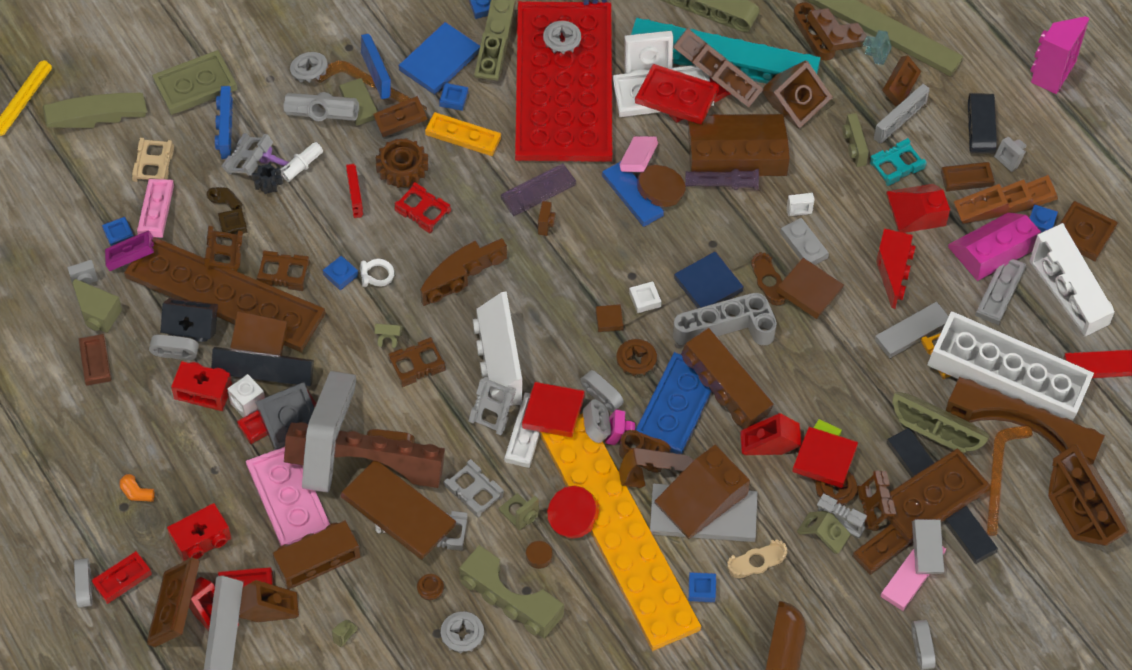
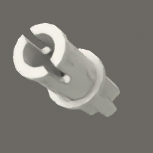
(301, 161)

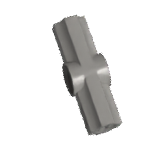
(308, 106)

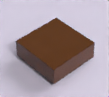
(609, 318)

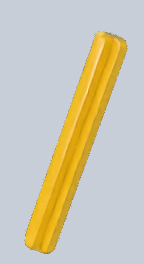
(24, 95)

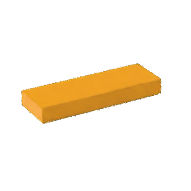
(463, 134)

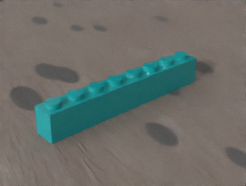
(754, 59)

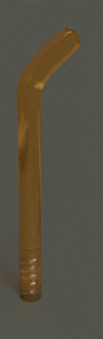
(343, 66)
(996, 475)

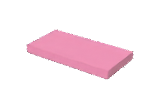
(289, 506)

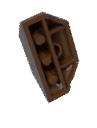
(1084, 500)

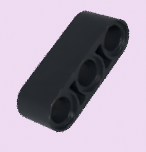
(982, 123)

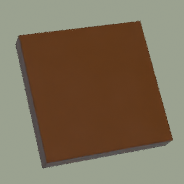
(1088, 229)
(810, 288)
(259, 334)

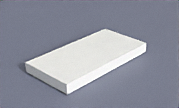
(627, 86)

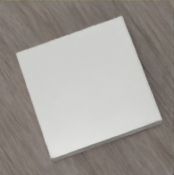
(648, 49)

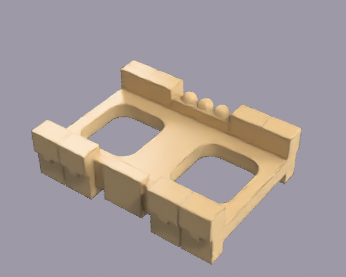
(161, 161)

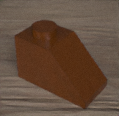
(267, 602)

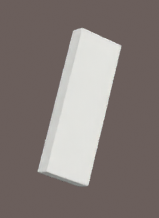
(523, 441)

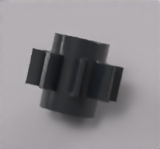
(267, 178)

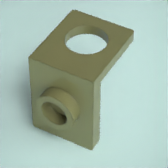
(524, 515)
(827, 528)

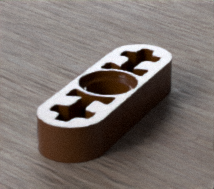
(813, 40)

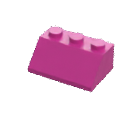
(1058, 53)
(995, 244)

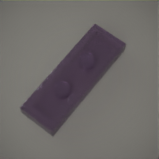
(538, 189)

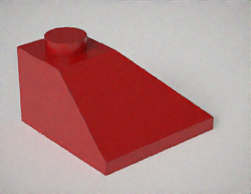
(919, 207)

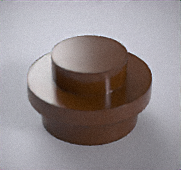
(430, 587)

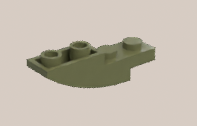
(495, 39)

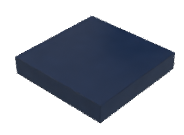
(708, 281)

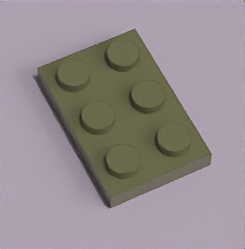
(193, 82)

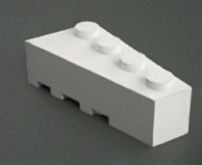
(1071, 280)

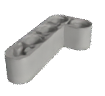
(692, 323)

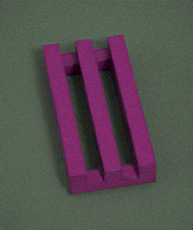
(129, 250)

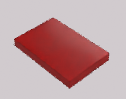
(677, 94)

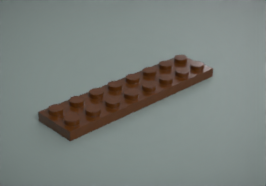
(184, 277)

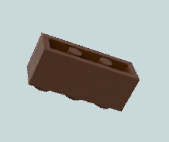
(316, 554)

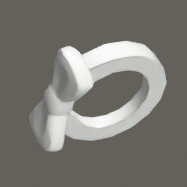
(364, 267)

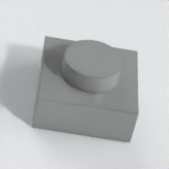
(83, 272)

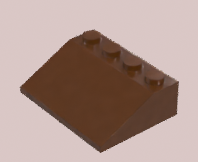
(739, 143)

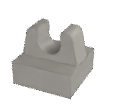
(1010, 153)

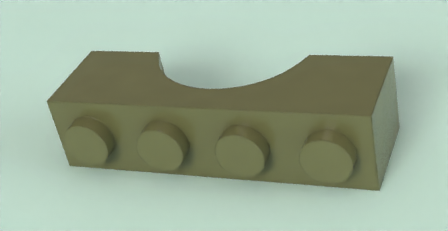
(536, 611)

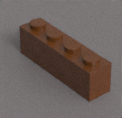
(726, 379)

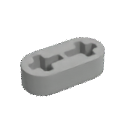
(173, 347)
(602, 390)
(596, 421)
(83, 582)
(923, 644)

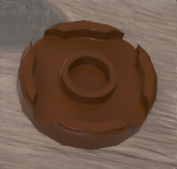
(661, 185)

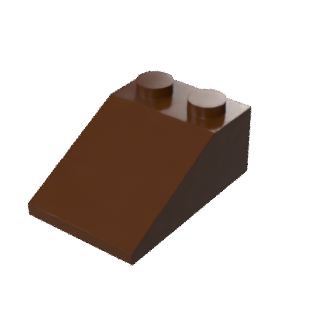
(703, 492)

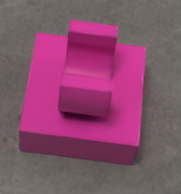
(618, 426)

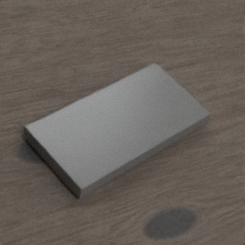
(734, 524)

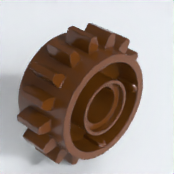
(402, 162)

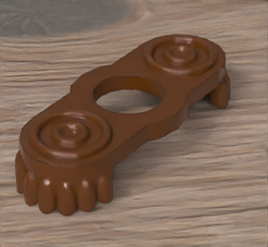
(763, 267)

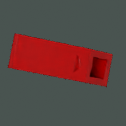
(892, 260)

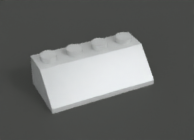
(498, 347)

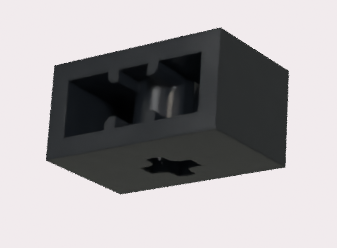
(202, 314)

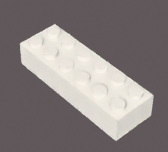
(1009, 366)

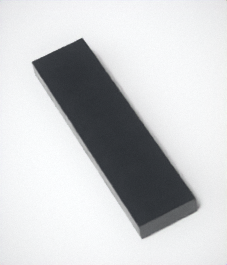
(263, 366)

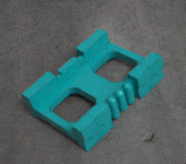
(893, 156)

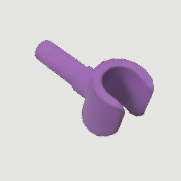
(267, 157)

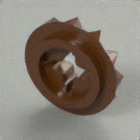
(641, 349)
(844, 494)

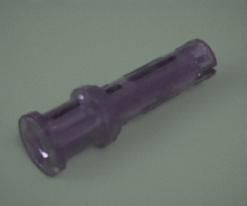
(734, 179)

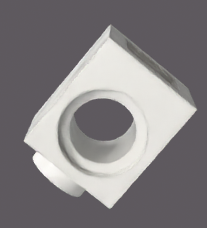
(244, 394)

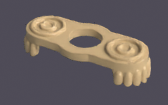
(772, 555)

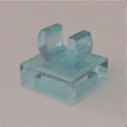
(878, 47)

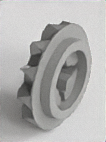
(570, 32)
(301, 63)
(454, 623)

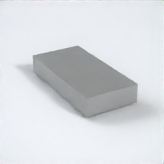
(928, 547)

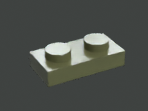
(857, 145)

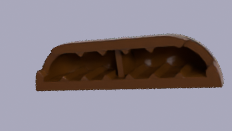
(787, 639)

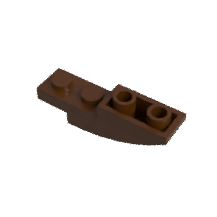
(453, 272)

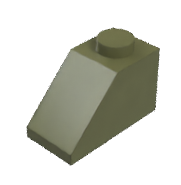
(97, 306)

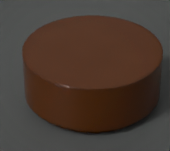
(539, 554)

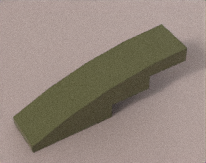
(88, 110)

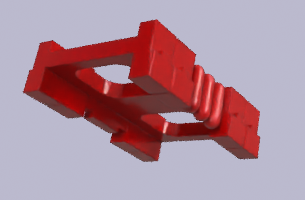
(417, 212)

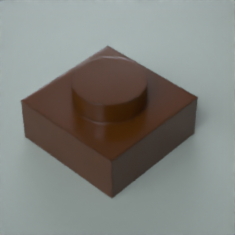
(546, 218)

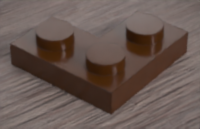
(833, 34)

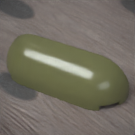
(938, 423)

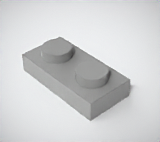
(804, 242)

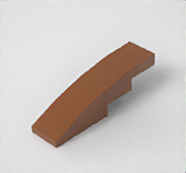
(1010, 199)

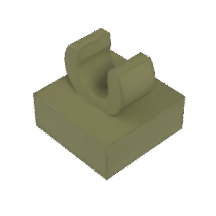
(388, 331)

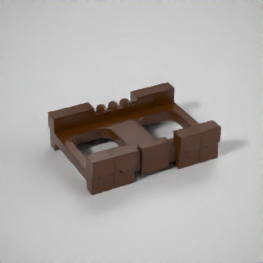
(232, 251)
(281, 276)
(420, 368)
(880, 497)

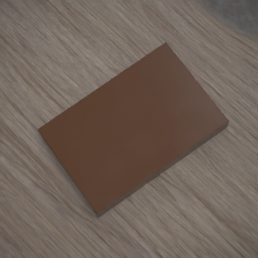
(173, 602)

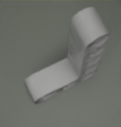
(324, 429)

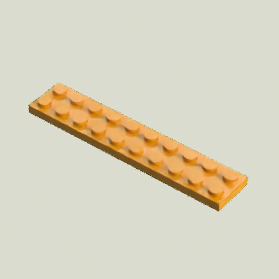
(625, 539)

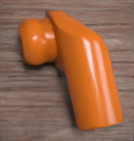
(133, 491)

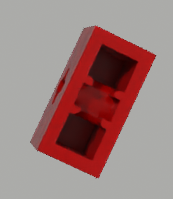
(201, 385)
(186, 533)

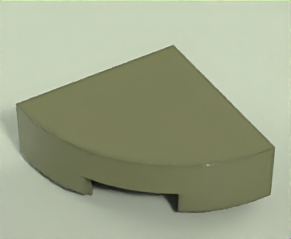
(343, 632)

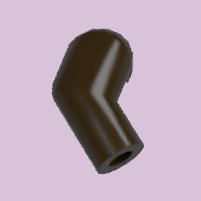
(224, 196)

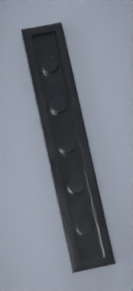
(963, 522)

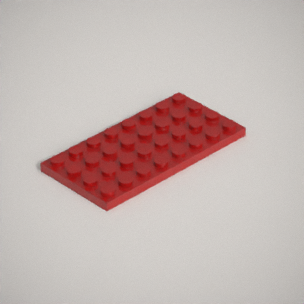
(565, 96)

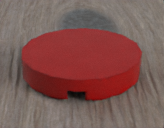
(573, 512)

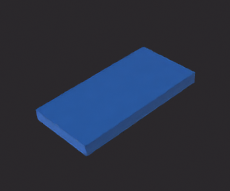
(675, 405)

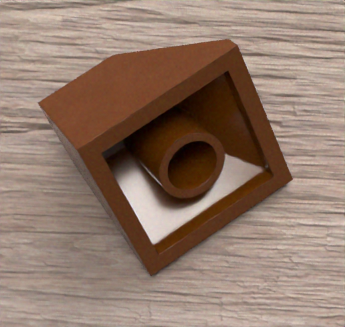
(797, 93)

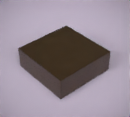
(232, 221)

